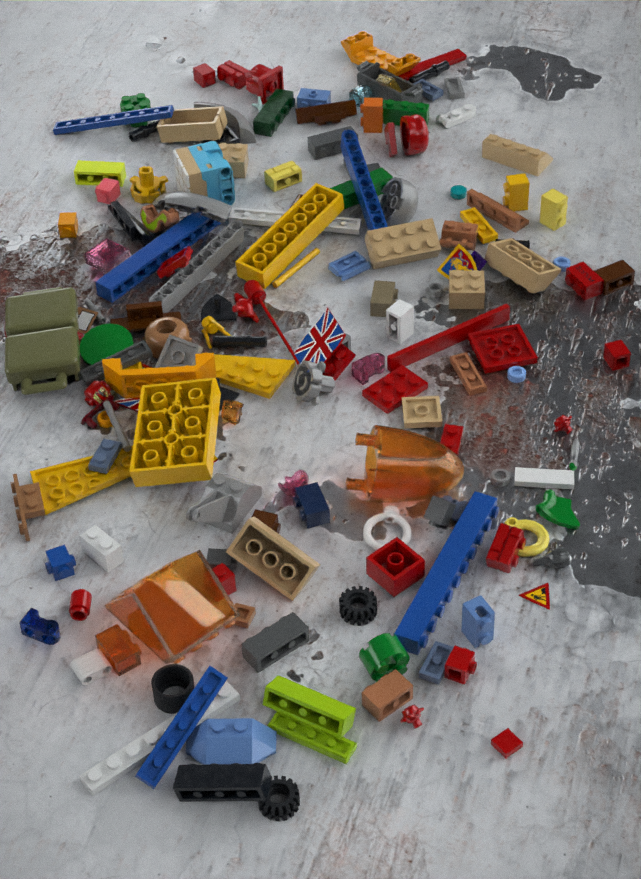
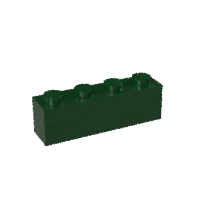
(273, 112)

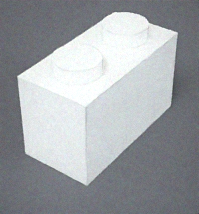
(399, 321)
(101, 548)

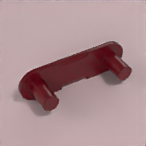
(87, 419)

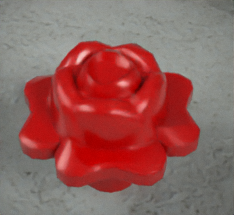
(563, 424)
(411, 715)

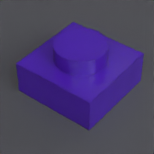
(479, 260)

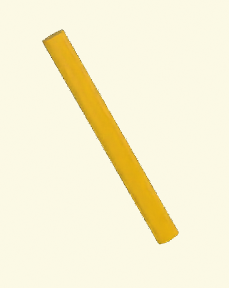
(295, 268)

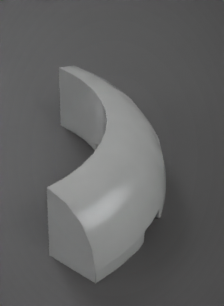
(235, 120)
(193, 202)

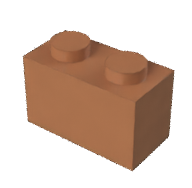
(387, 695)

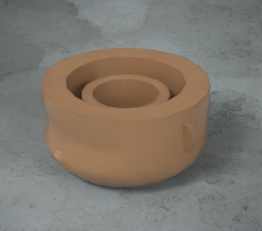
(159, 330)

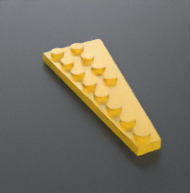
(73, 480)

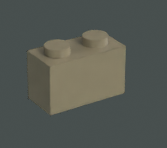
(382, 297)

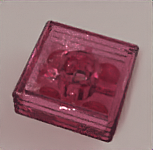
(106, 255)

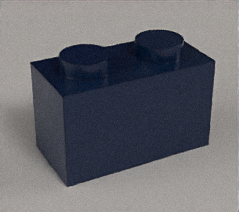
(311, 505)

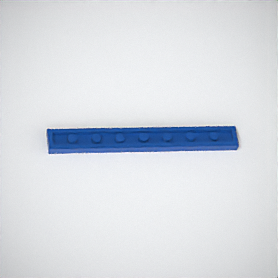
(114, 119)

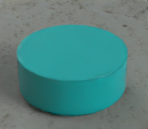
(458, 192)

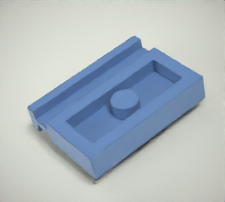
(349, 265)

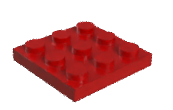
(502, 348)

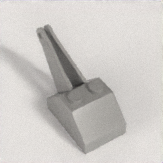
(225, 502)

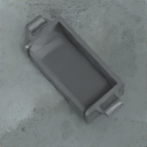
(371, 71)

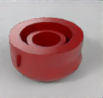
(413, 134)

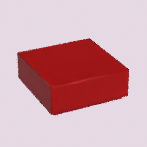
(506, 743)

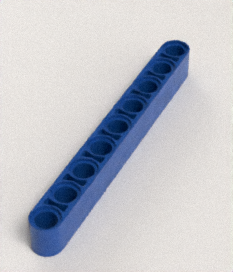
(362, 181)

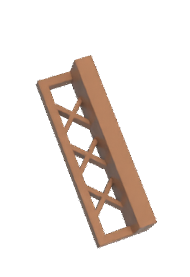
(496, 211)

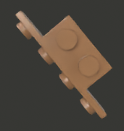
(29, 503)

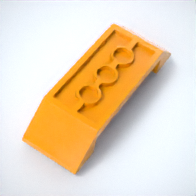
(361, 49)
(129, 381)

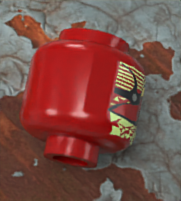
(97, 392)

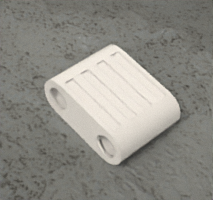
(91, 666)

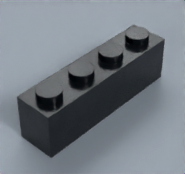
(222, 782)

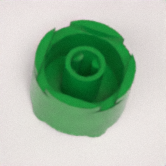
(135, 102)
(384, 656)

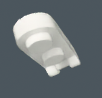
(457, 116)

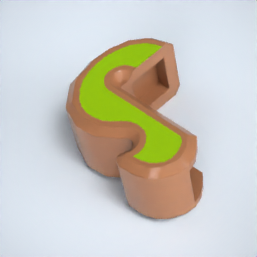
(158, 222)

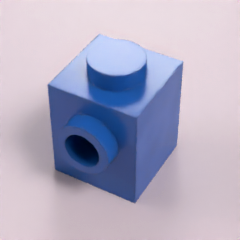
(60, 563)

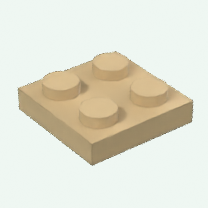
(421, 412)

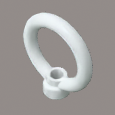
(390, 516)

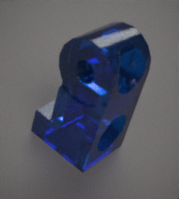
(39, 628)

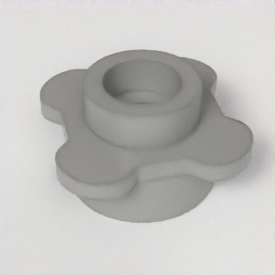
(435, 291)

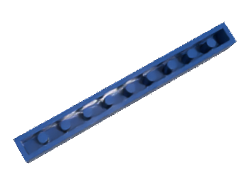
(150, 257)
(446, 572)

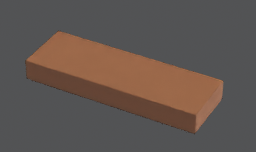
(468, 374)

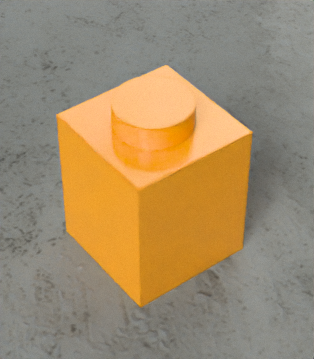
(68, 225)

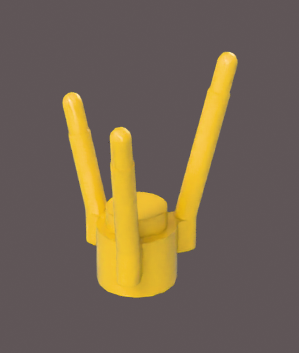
(211, 326)

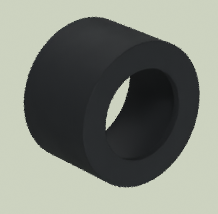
(167, 677)

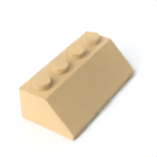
(515, 155)
(521, 265)
(272, 558)

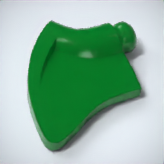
(557, 510)

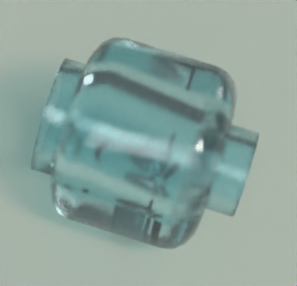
(359, 93)

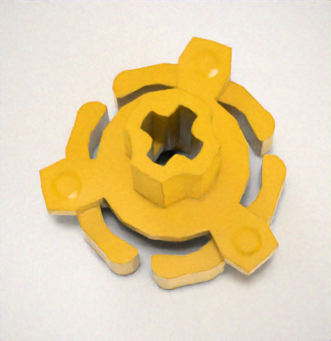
(147, 185)

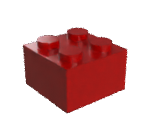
(395, 566)

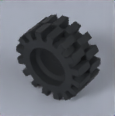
(358, 614)
(285, 808)

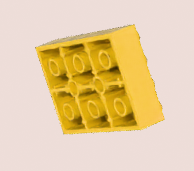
(175, 432)

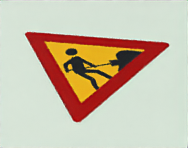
(538, 595)

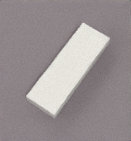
(544, 478)

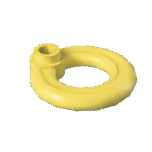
(539, 530)

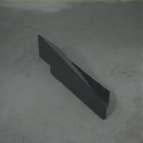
(131, 226)

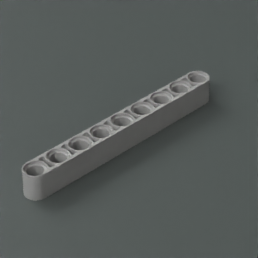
(199, 266)

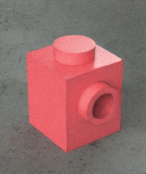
(107, 191)

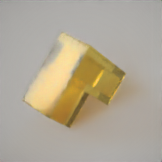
(388, 81)

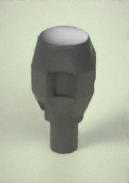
(553, 559)

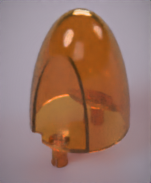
(405, 466)

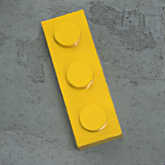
(485, 232)

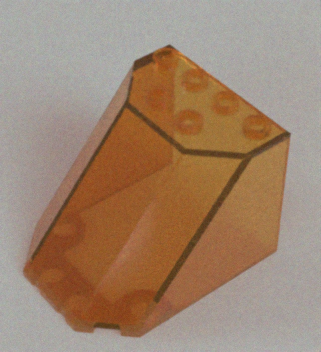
(175, 607)

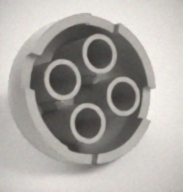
(399, 201)

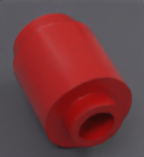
(80, 604)

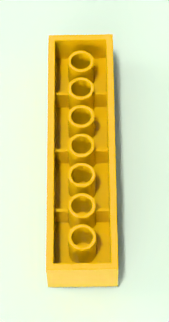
(290, 235)

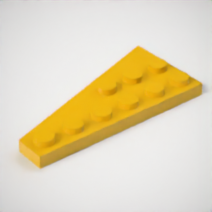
(253, 374)

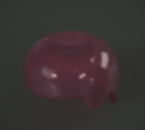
(298, 479)

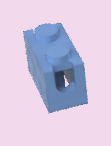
(478, 625)

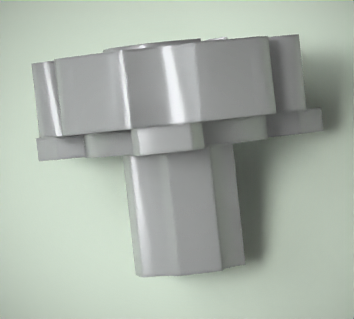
(309, 384)

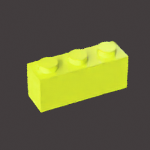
(95, 171)

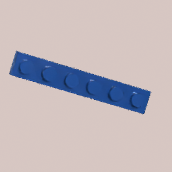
(181, 727)

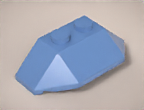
(231, 741)

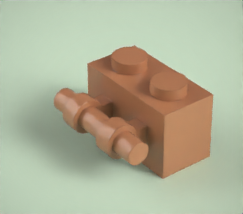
(459, 233)

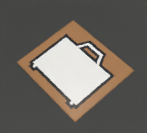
(86, 319)

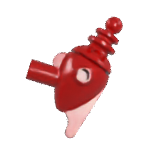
(244, 307)

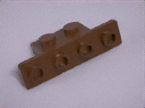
(326, 112)
(142, 314)

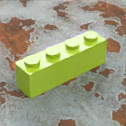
(309, 706)

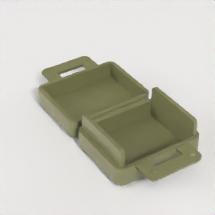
(42, 339)

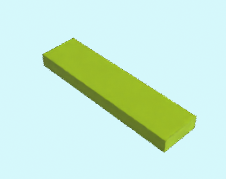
(313, 738)

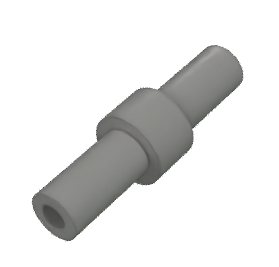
(91, 306)

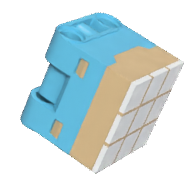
(204, 172)

